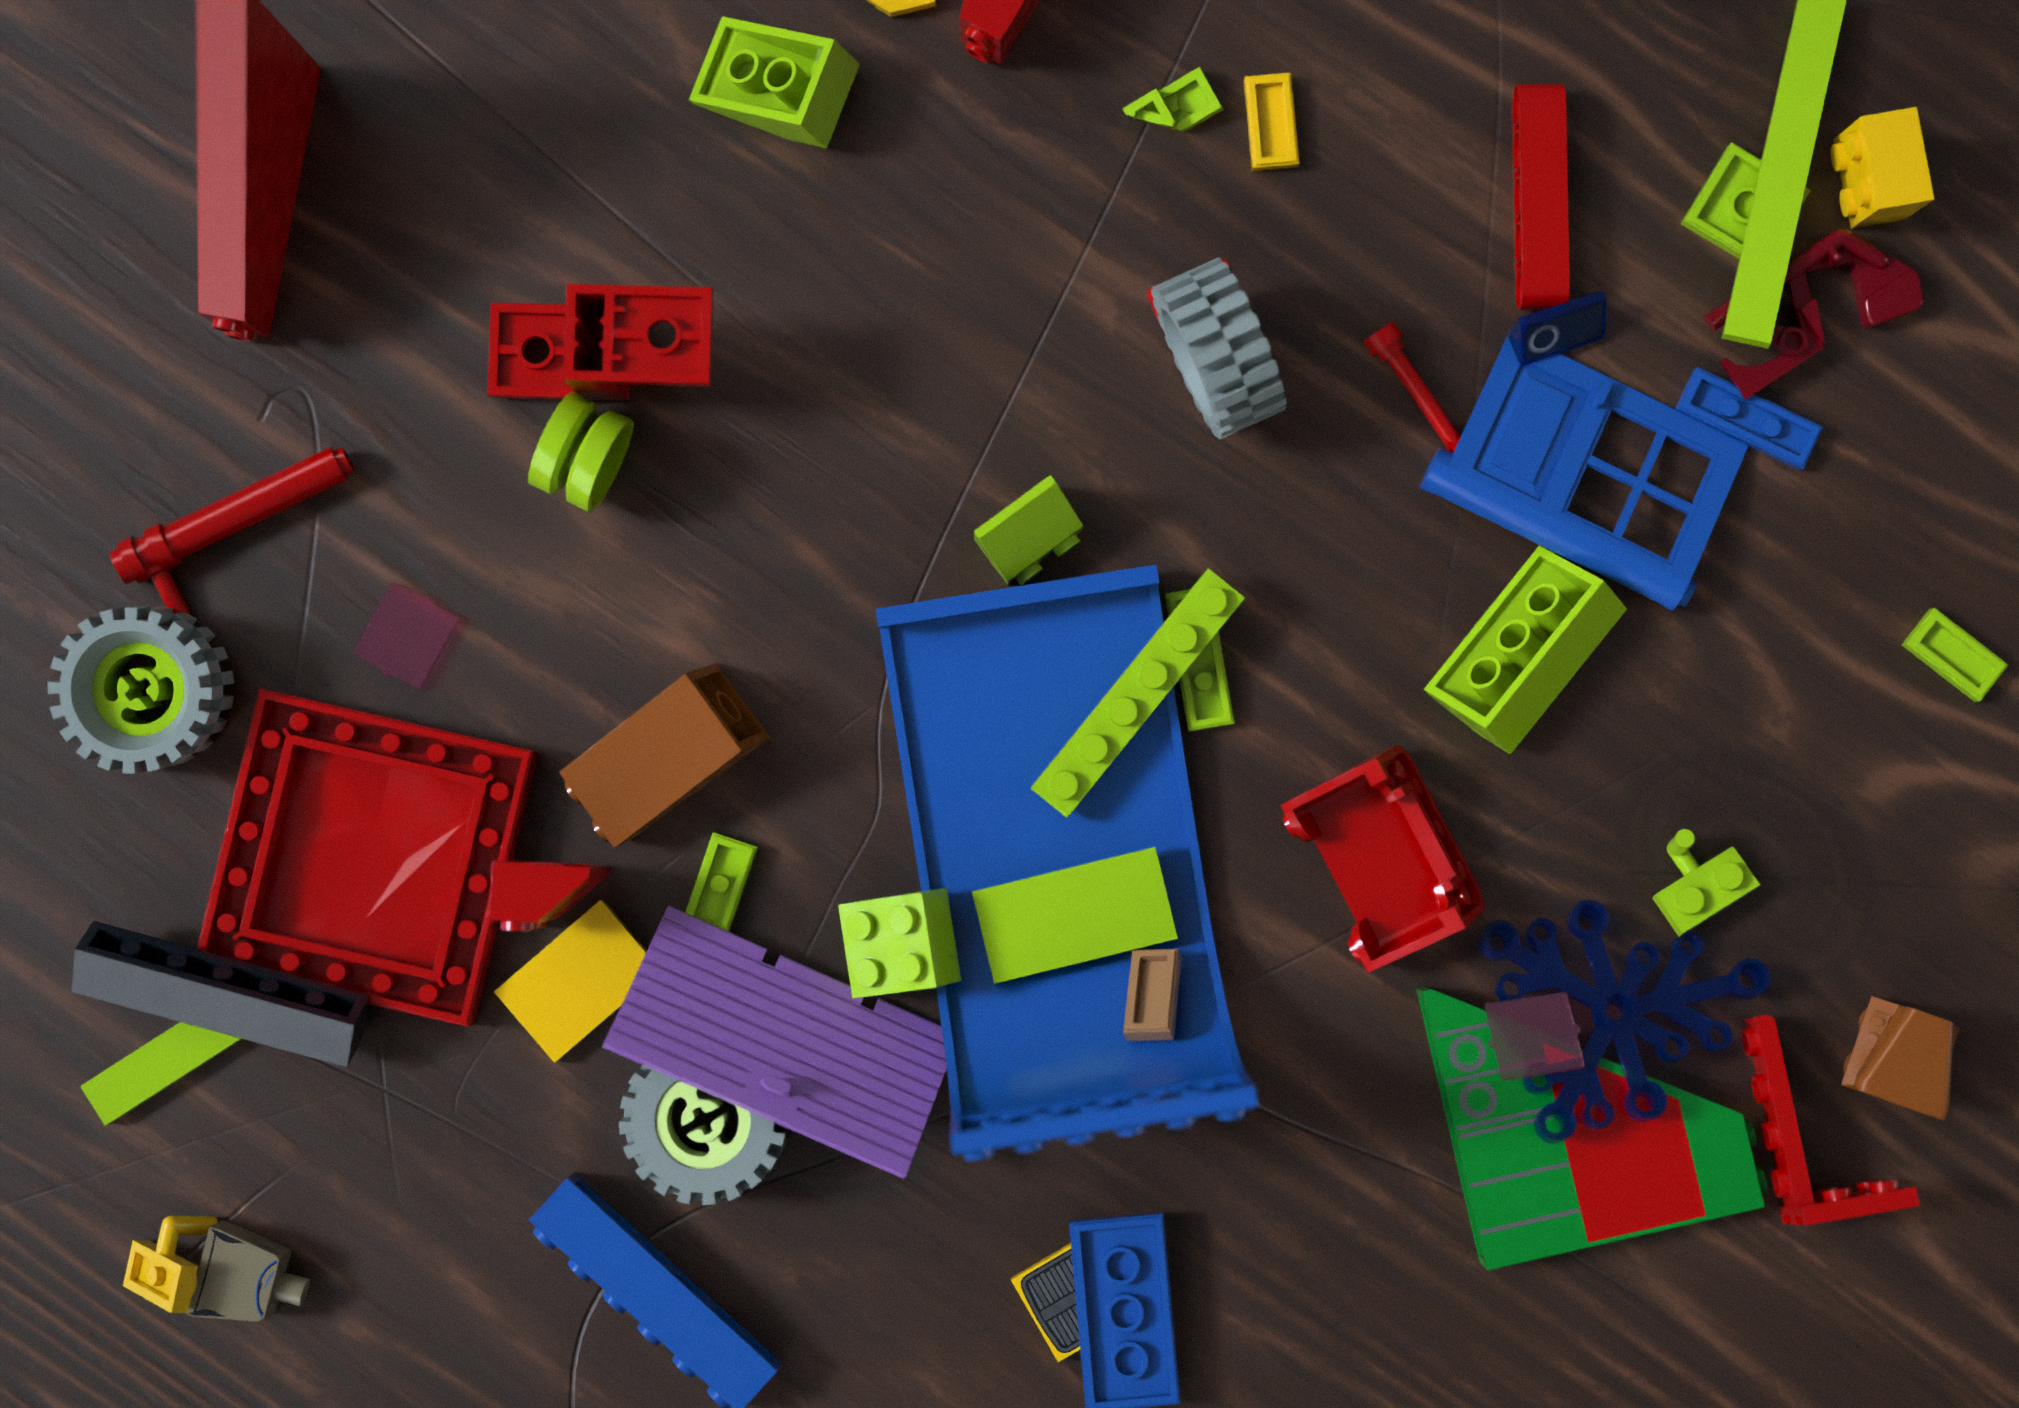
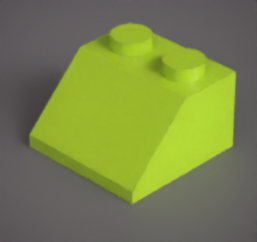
(1029, 532)

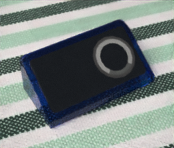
(1559, 328)

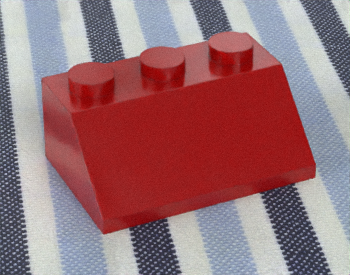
(534, 892)

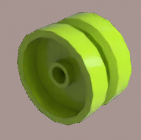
(580, 452)

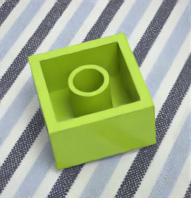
(899, 943)

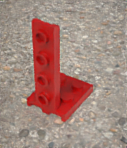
(1783, 1137)

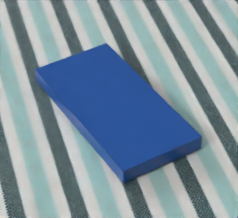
(1124, 1311)

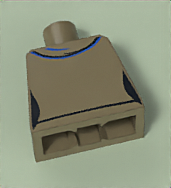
(244, 1276)

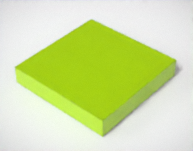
(1725, 200)

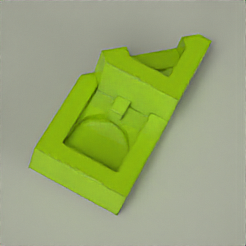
(1178, 104)

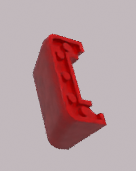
(1388, 856)

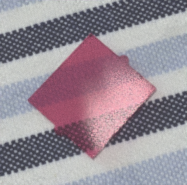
(406, 635)
(1534, 1036)

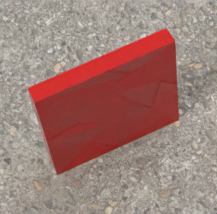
(367, 854)

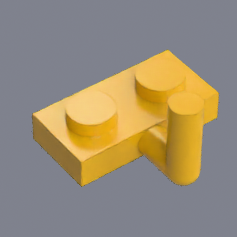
(161, 1274)

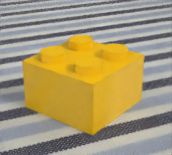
(1882, 168)

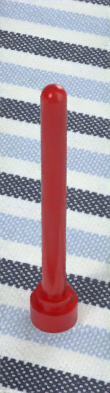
(1388, 346)

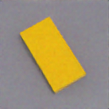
(1271, 121)

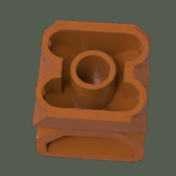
(1903, 1058)

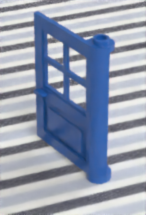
(1529, 452)

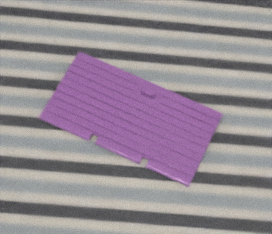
(781, 1042)

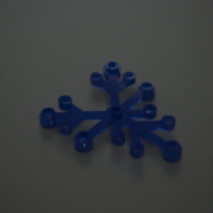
(1667, 998)

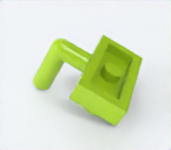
(1703, 888)

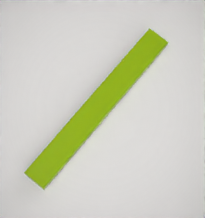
(1783, 172)

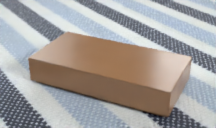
(1152, 995)

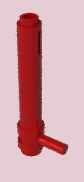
(166, 545)

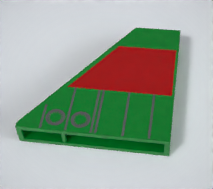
(1597, 1184)

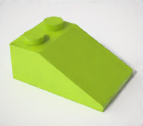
(776, 80)

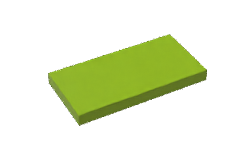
(1074, 914)

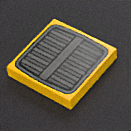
(1050, 1298)

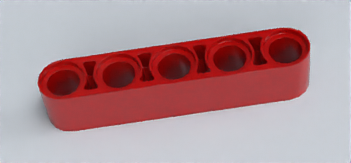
(1540, 196)

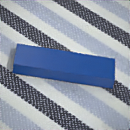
(1752, 420)

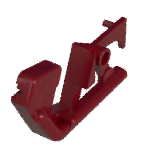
(1882, 291)

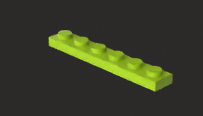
(1137, 692)

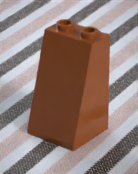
(663, 754)

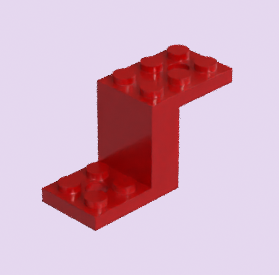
(601, 342)

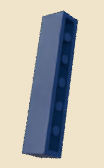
(655, 1293)

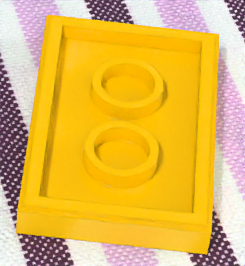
(574, 981)

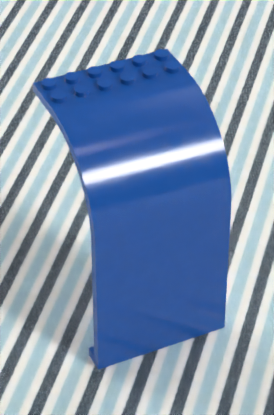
(980, 709)

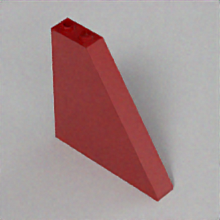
(250, 154)

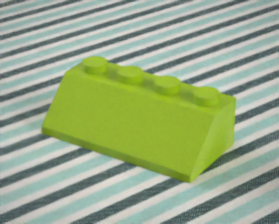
(1526, 648)

